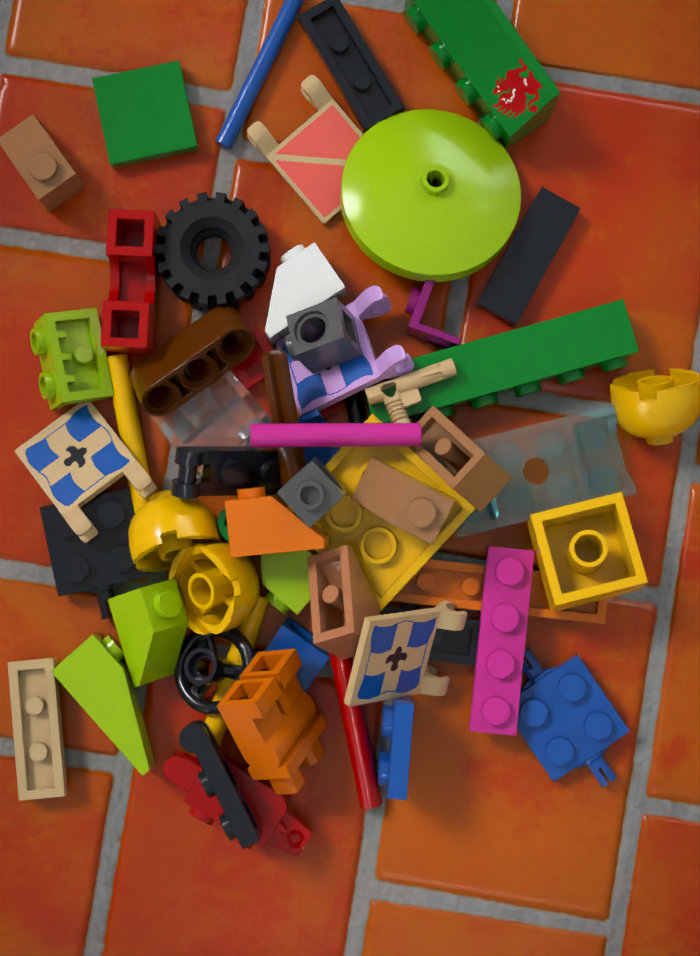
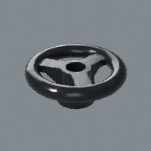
(194, 667)

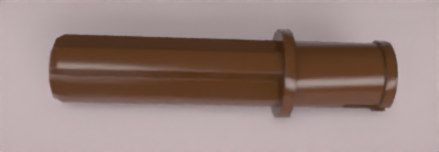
(282, 409)

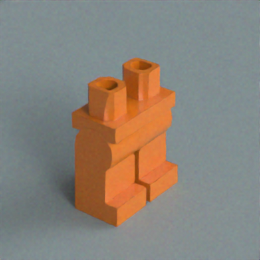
(274, 720)

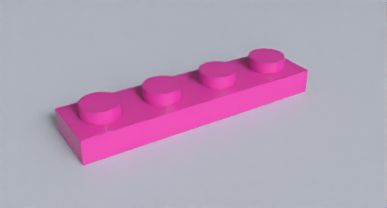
(501, 640)

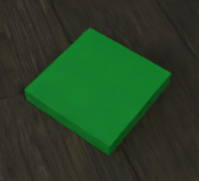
(145, 114)

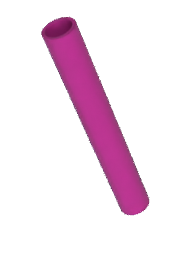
(335, 434)

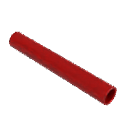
(357, 738)

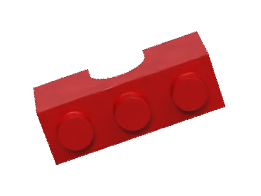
(132, 298)

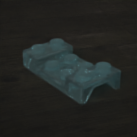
(580, 461)

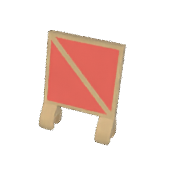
(314, 153)

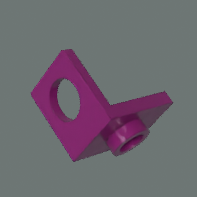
(416, 307)

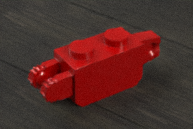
(278, 824)

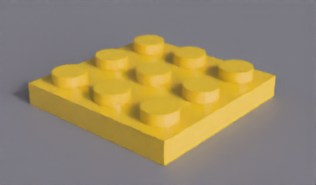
(383, 550)

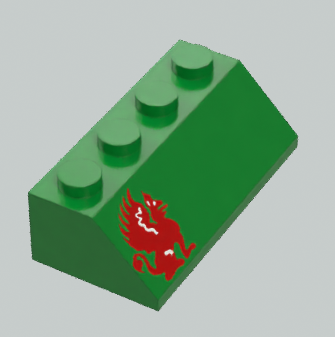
(488, 62)

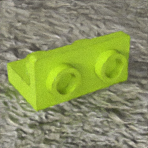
(71, 358)

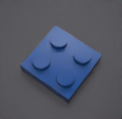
(394, 763)

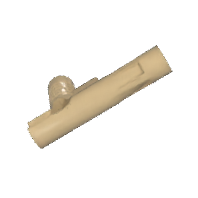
(407, 389)

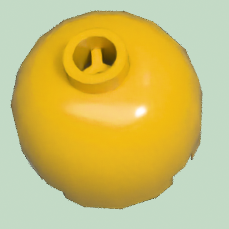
(656, 404)
(167, 527)
(214, 587)

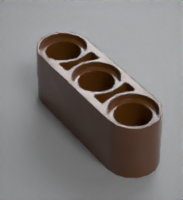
(192, 360)

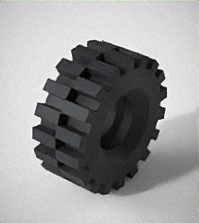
(208, 219)

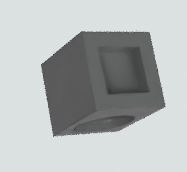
(337, 344)
(312, 491)

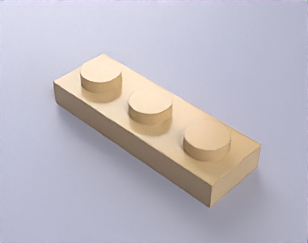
(37, 729)

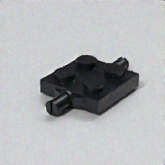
(101, 562)

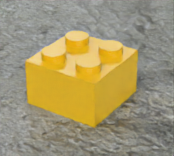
(586, 552)

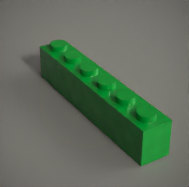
(524, 359)

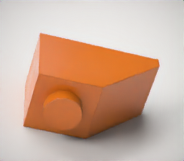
(268, 526)

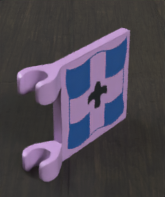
(347, 378)

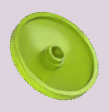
(430, 195)

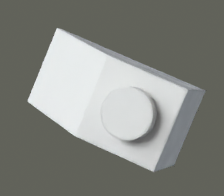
(299, 284)

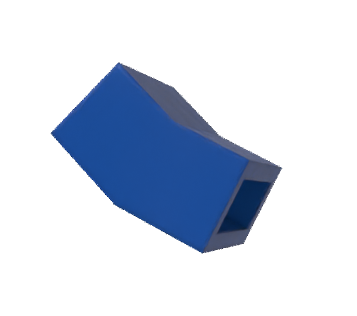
(313, 658)

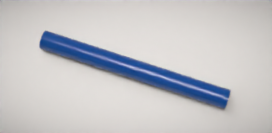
(258, 73)

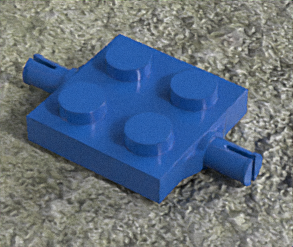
(567, 718)

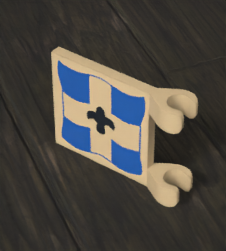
(78, 461)
(396, 652)

